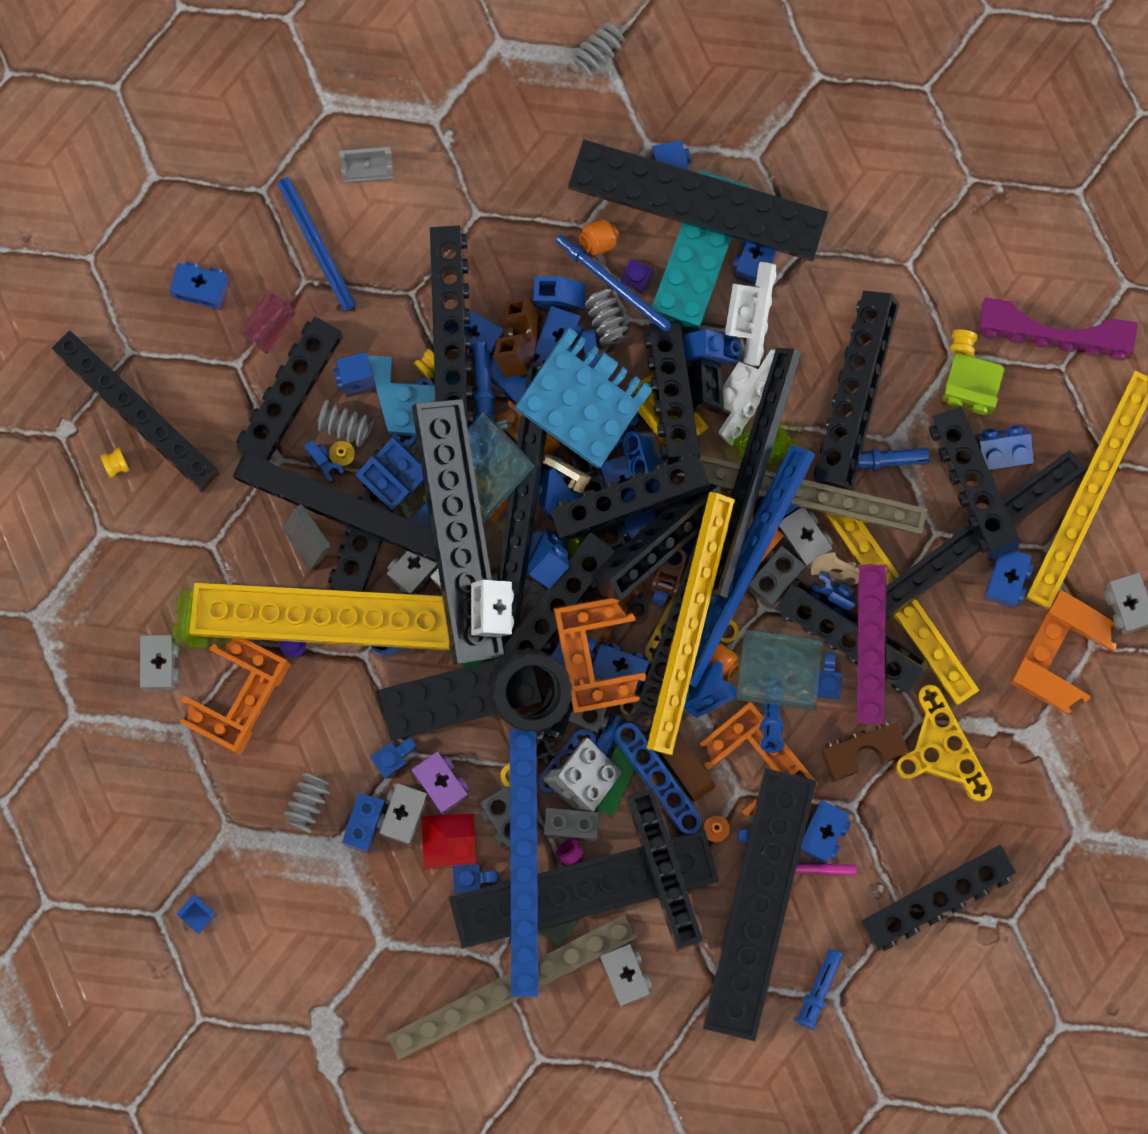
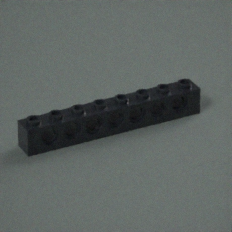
(441, 240)
(872, 305)
(135, 411)

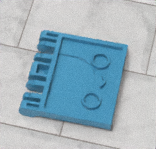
(580, 402)

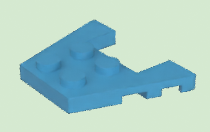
(398, 398)

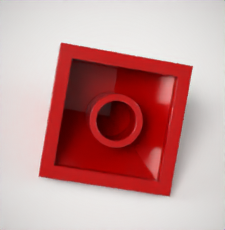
(448, 841)

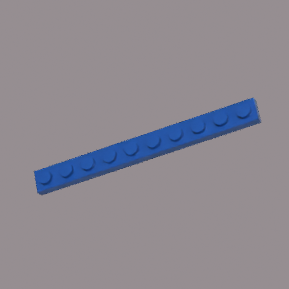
(754, 547)
(523, 864)

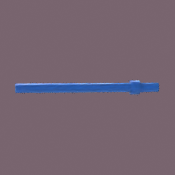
(578, 254)

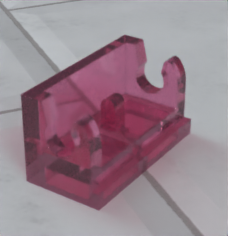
(267, 322)

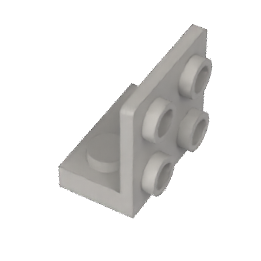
(584, 777)

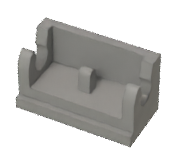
(366, 165)

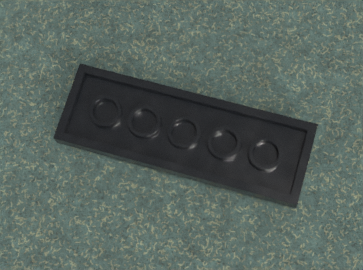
(452, 698)

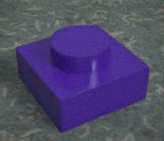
(637, 276)

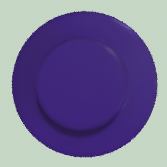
(292, 649)

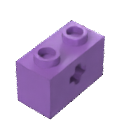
(427, 775)

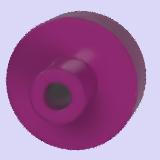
(570, 852)

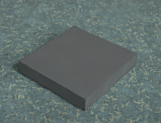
(306, 537)

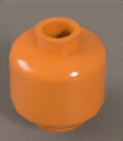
(598, 237)
(729, 660)

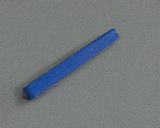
(316, 244)

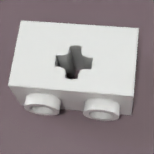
(485, 619)

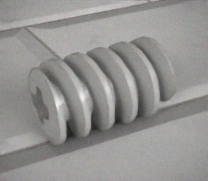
(596, 48)
(605, 318)
(344, 424)
(306, 802)

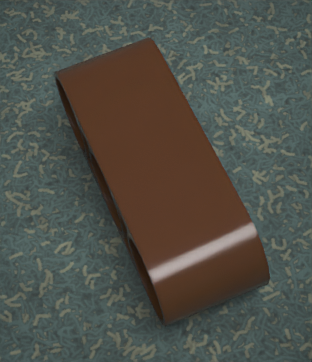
(688, 770)

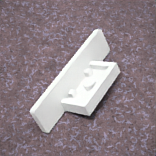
(750, 311)
(742, 396)

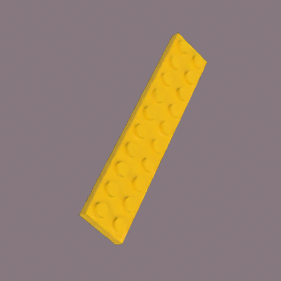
(319, 616)

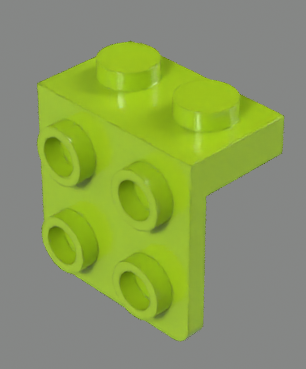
(973, 384)

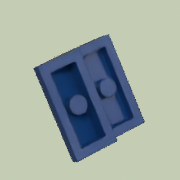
(392, 474)

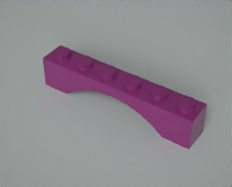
(1004, 320)
(871, 643)

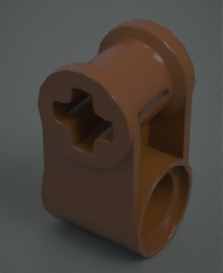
(669, 574)

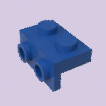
(1006, 446)

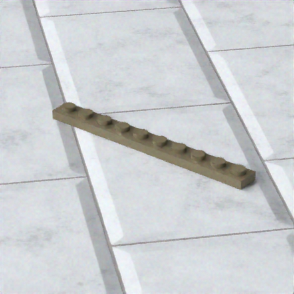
(828, 499)
(498, 993)

